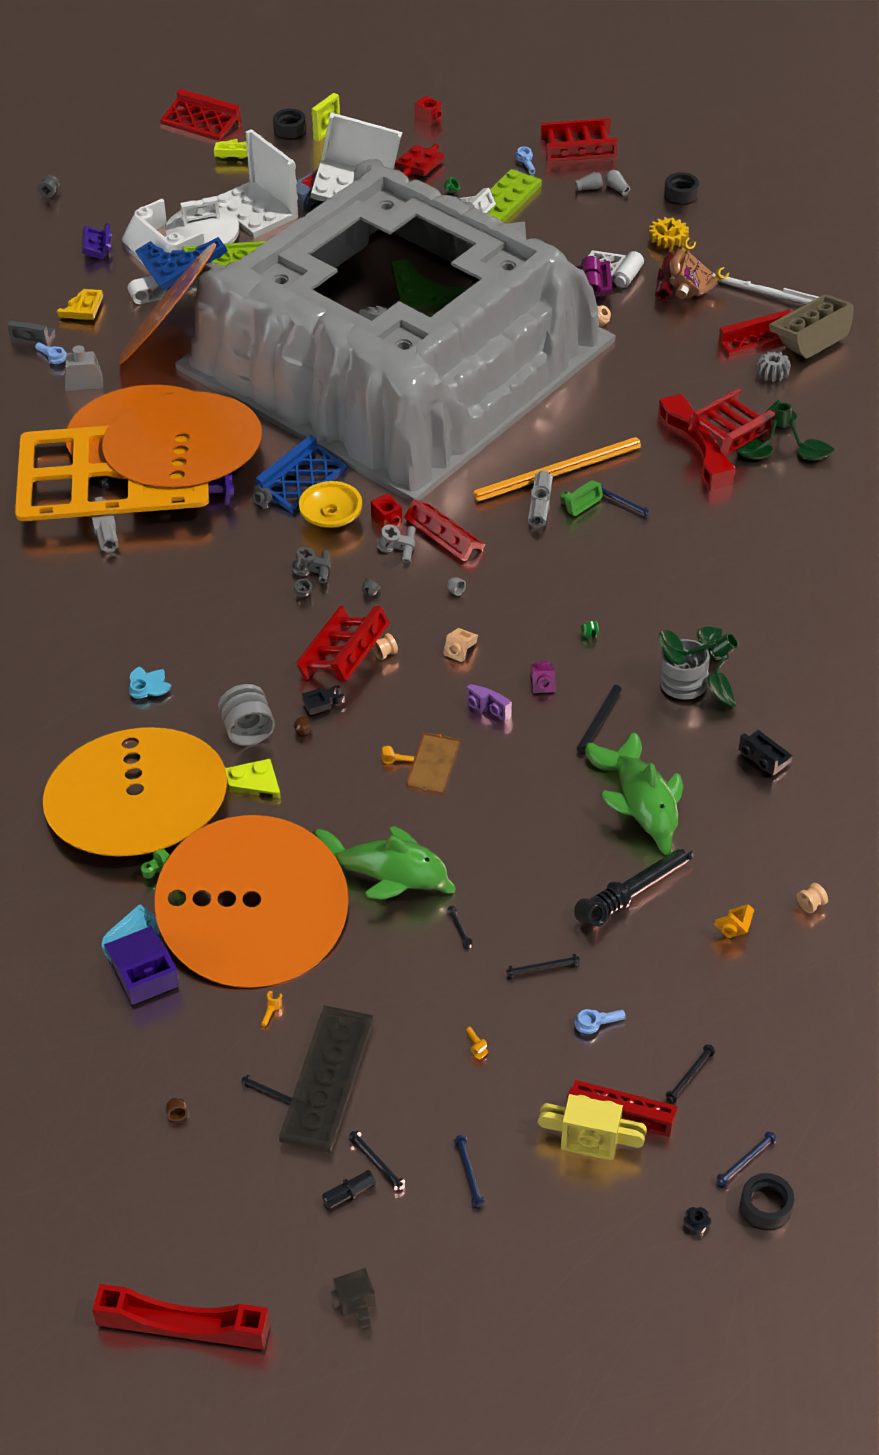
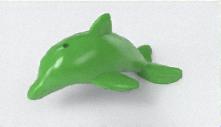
(644, 789)
(394, 861)

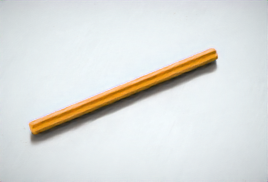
(558, 468)

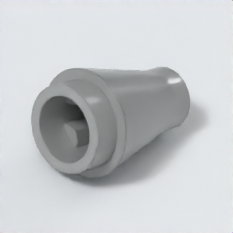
(590, 182)
(617, 182)

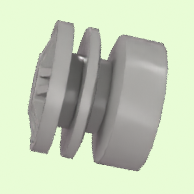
(688, 679)
(246, 714)

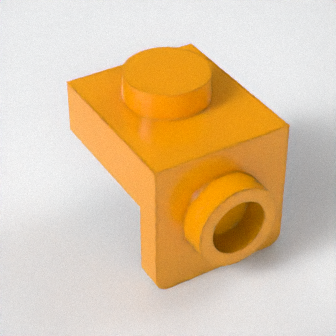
(736, 922)

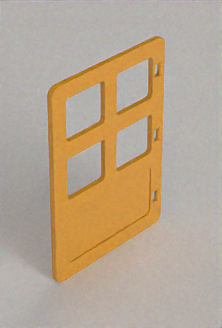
(140, 496)

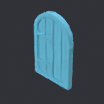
(133, 922)

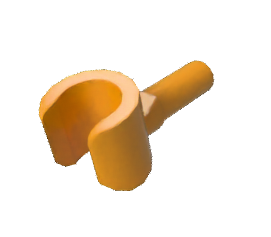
(389, 757)
(272, 1005)
(479, 1048)

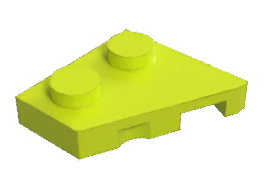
(230, 149)
(253, 778)

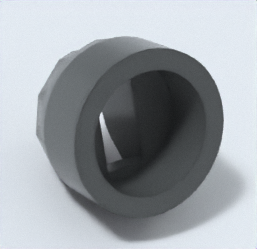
(300, 586)
(370, 587)

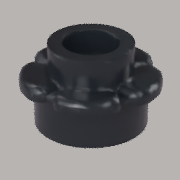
(697, 1226)

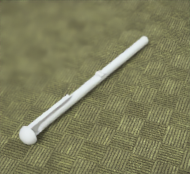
(786, 294)

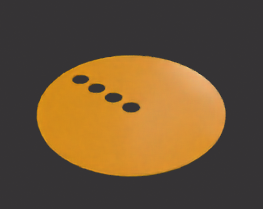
(94, 812)

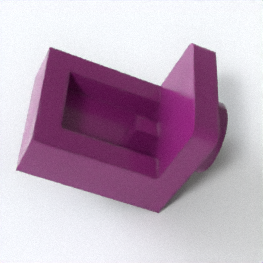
(542, 677)

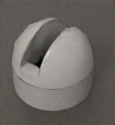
(456, 586)

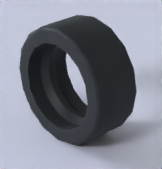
(289, 116)
(681, 179)
(770, 1182)

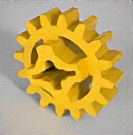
(668, 232)

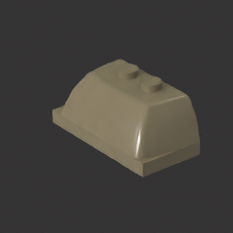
(815, 325)

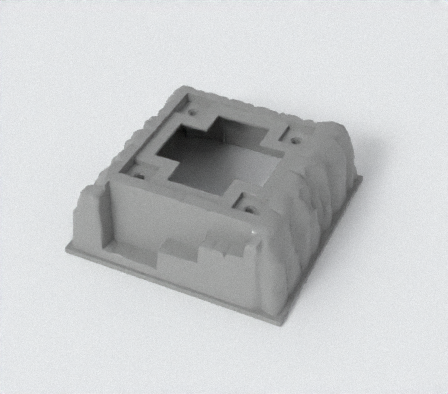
(408, 390)

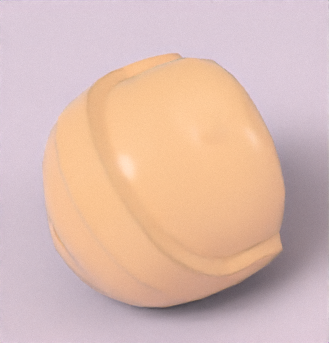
(604, 315)

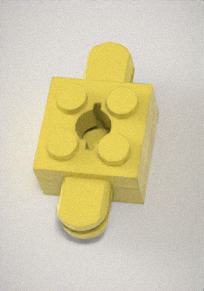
(592, 1126)

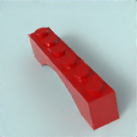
(716, 469)
(229, 1325)

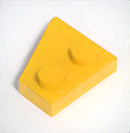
(83, 305)

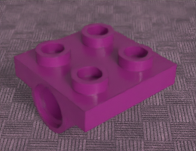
(598, 275)

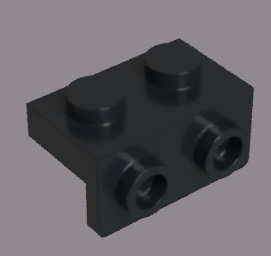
(764, 752)

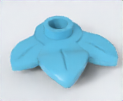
(147, 684)

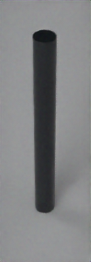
(599, 718)

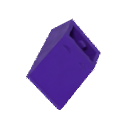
(142, 965)

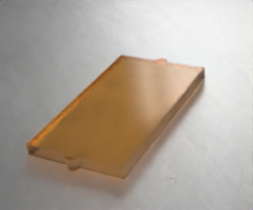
(433, 762)

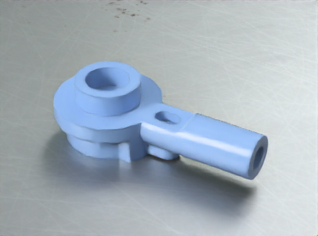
(525, 156)
(55, 354)
(589, 1020)

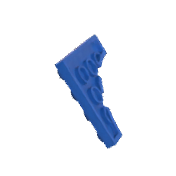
(167, 266)

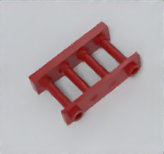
(580, 149)
(739, 435)
(352, 652)

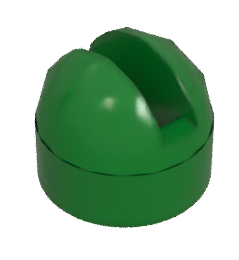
(451, 185)
(590, 629)

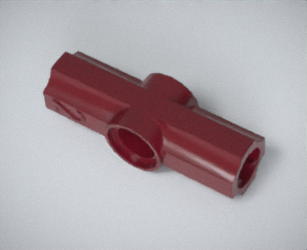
(664, 288)

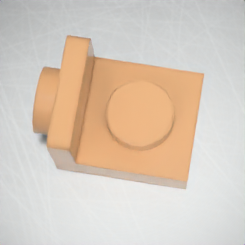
(458, 643)

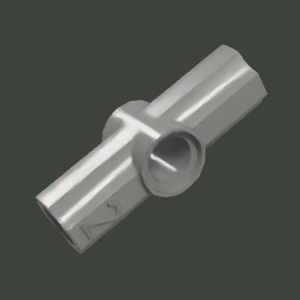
(540, 499)
(105, 530)

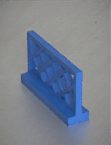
(285, 466)

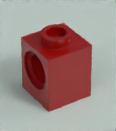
(428, 110)
(386, 510)

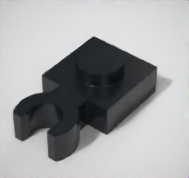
(319, 700)

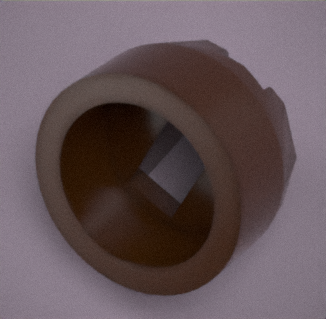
(302, 726)
(180, 1109)

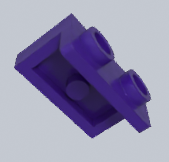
(96, 242)

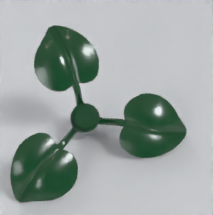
(784, 416)
(718, 648)

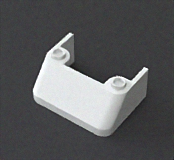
(143, 230)

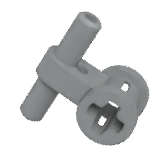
(397, 541)

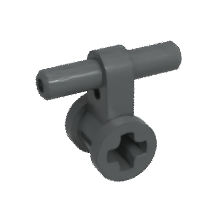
(312, 563)

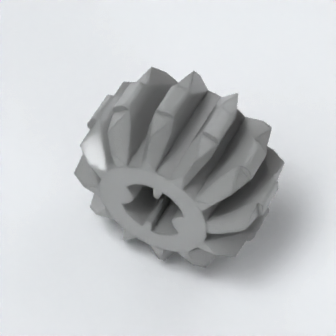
(773, 366)

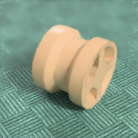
(385, 646)
(812, 897)

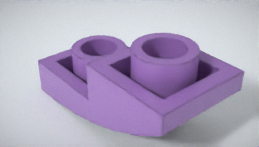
(486, 699)

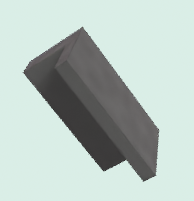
(30, 332)

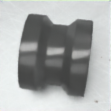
(48, 186)

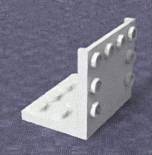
(346, 146)
(271, 193)

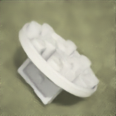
(204, 217)

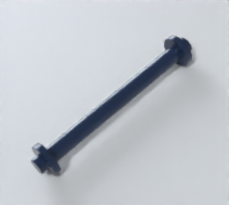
(644, 511)
(723, 1179)
(477, 1201)

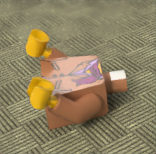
(690, 275)

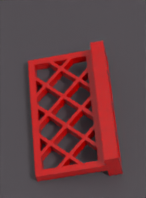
(205, 106)

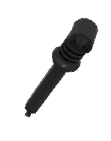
(619, 895)

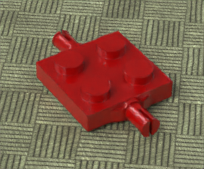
(419, 160)

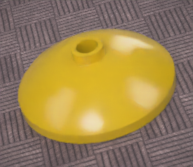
(330, 504)

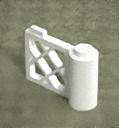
(624, 269)

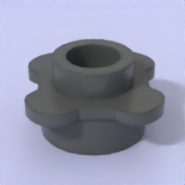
(262, 496)

